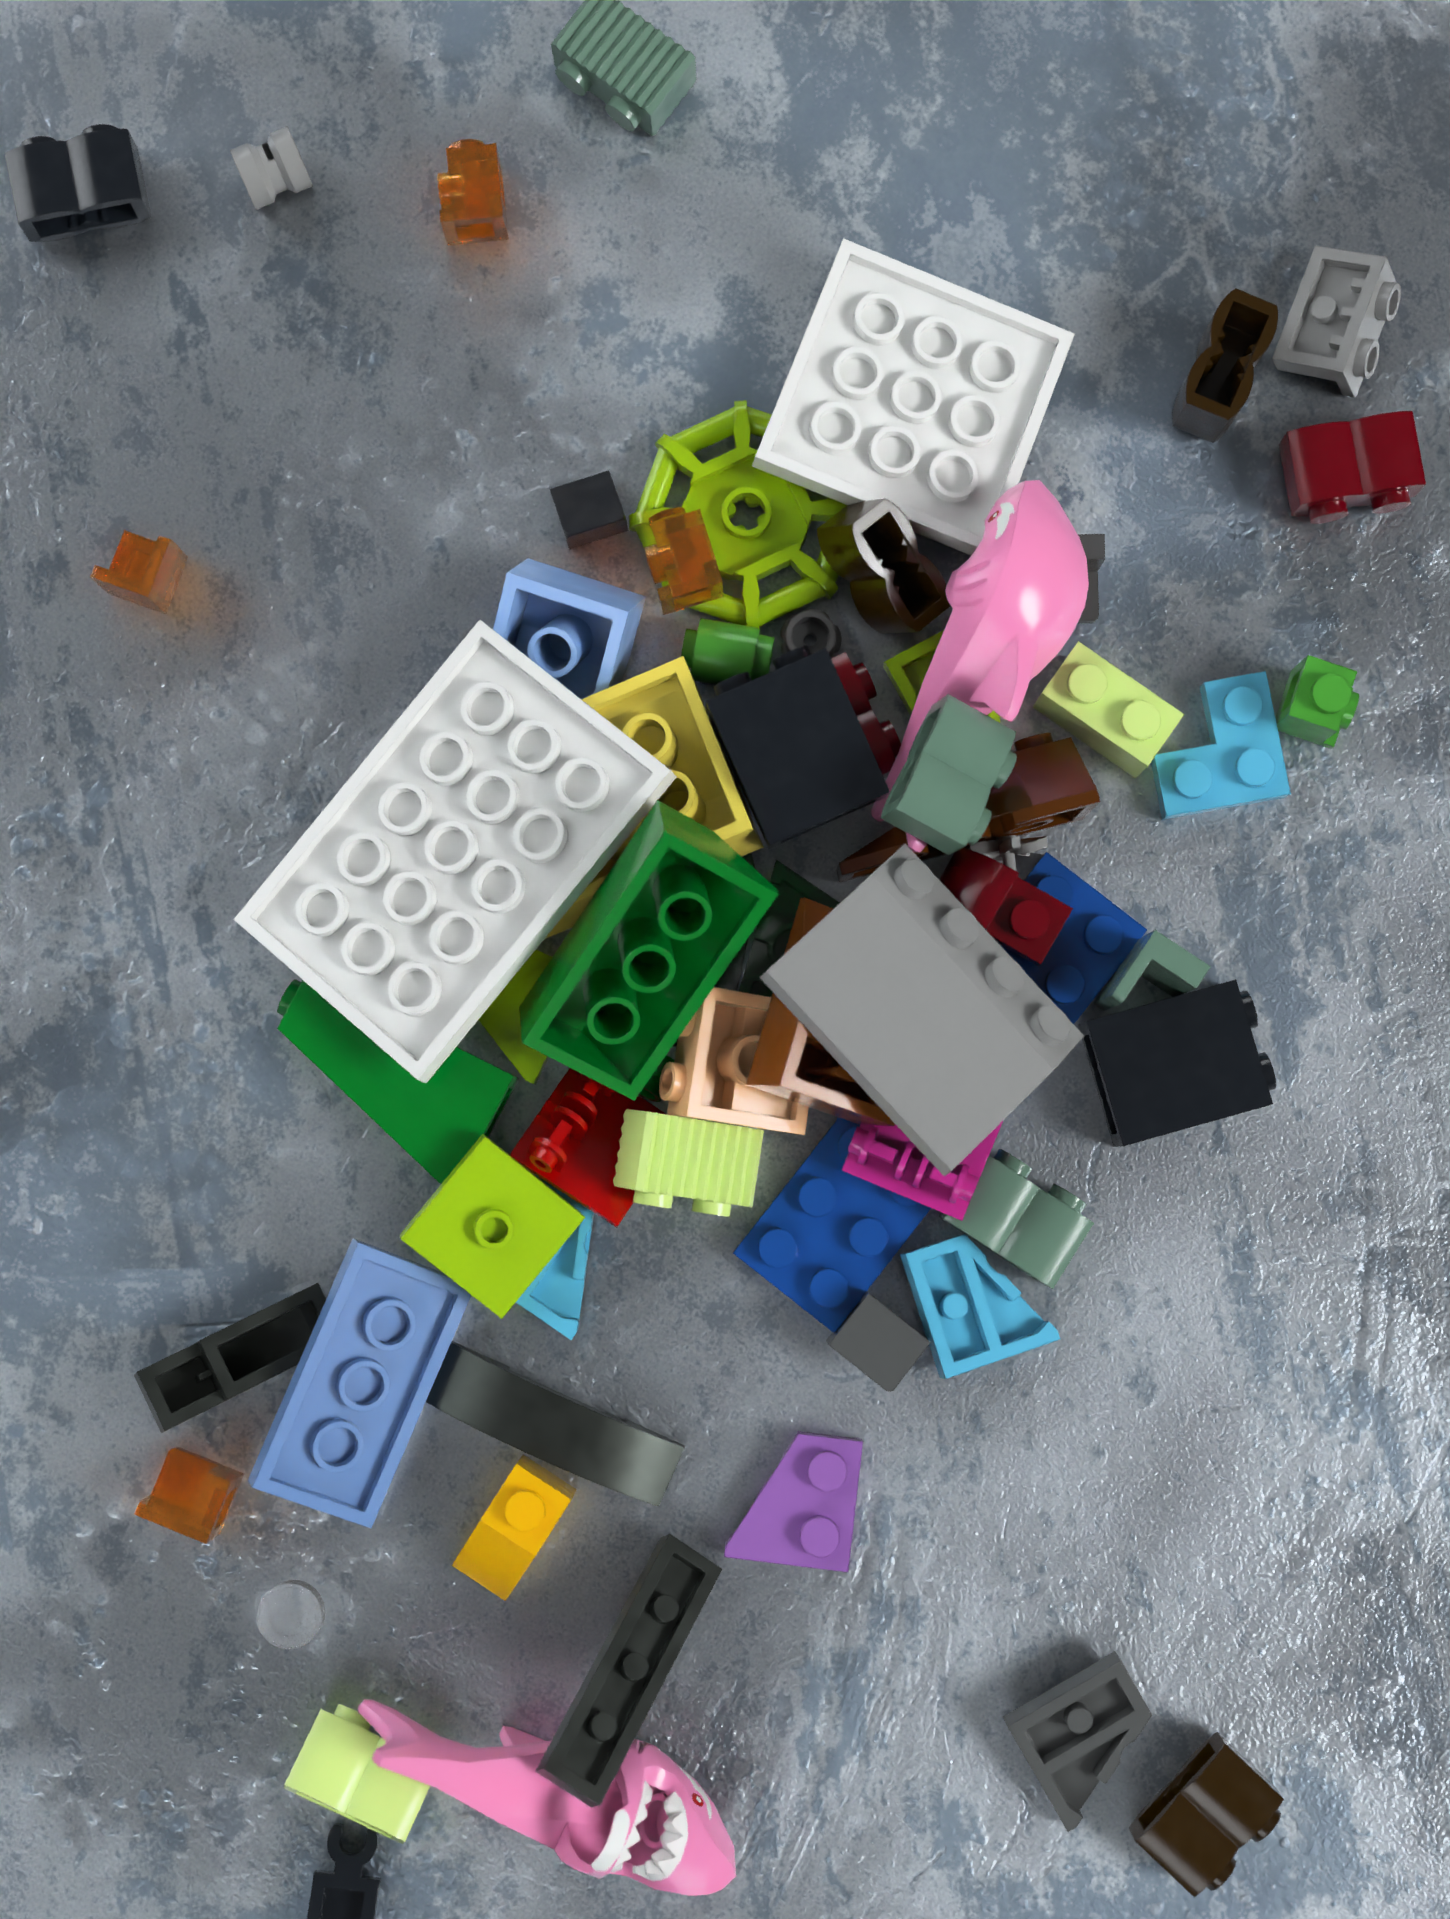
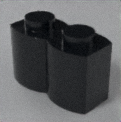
(77, 183)

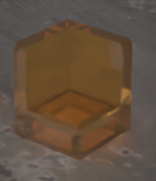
(143, 571)
(191, 1495)

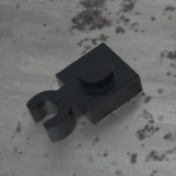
(346, 1890)

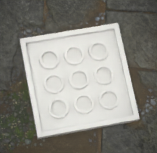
(913, 396)

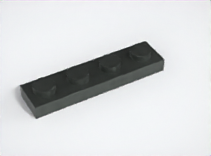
(629, 1671)

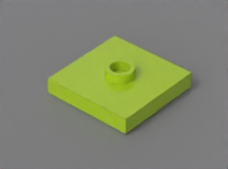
(492, 1226)

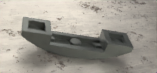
(554, 1426)

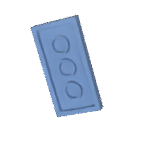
(360, 1384)

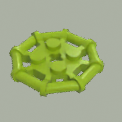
(738, 551)

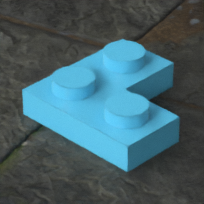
(1240, 764)

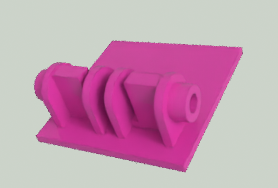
(894, 1163)

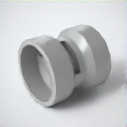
(271, 168)

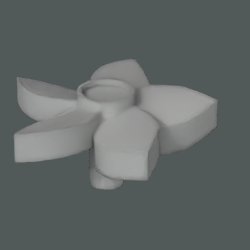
(1006, 847)

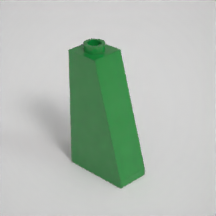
(429, 1120)

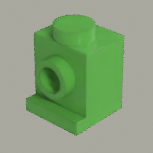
(1317, 701)

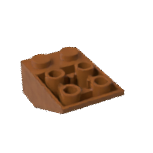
(796, 1064)

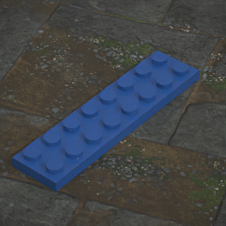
(836, 1232)

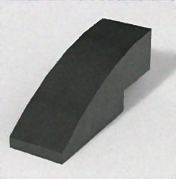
(230, 1359)

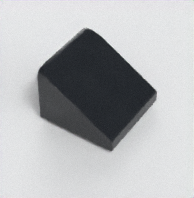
(589, 509)

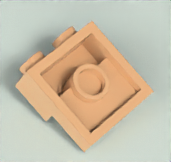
(714, 1066)

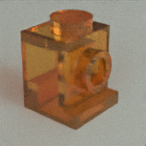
(472, 194)
(683, 560)

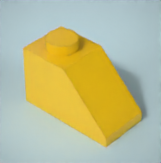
(514, 1527)

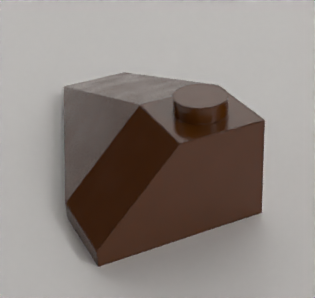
(1041, 793)

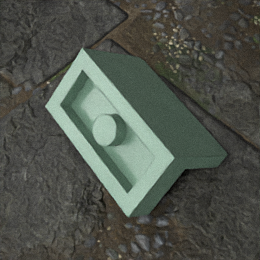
(1158, 962)

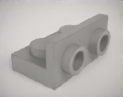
(1338, 318)

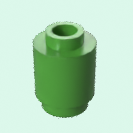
(725, 650)

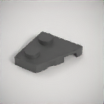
(1078, 1733)

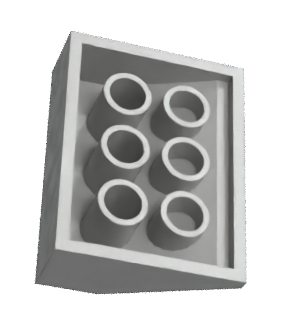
(923, 1009)

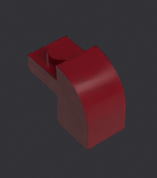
(1006, 905)

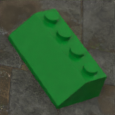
(645, 952)

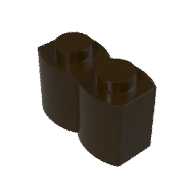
(1225, 365)
(880, 558)
(1207, 1816)

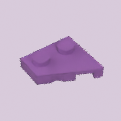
(804, 1507)

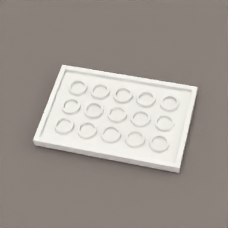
(454, 850)

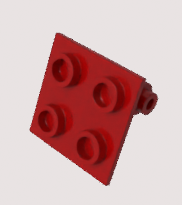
(577, 1144)

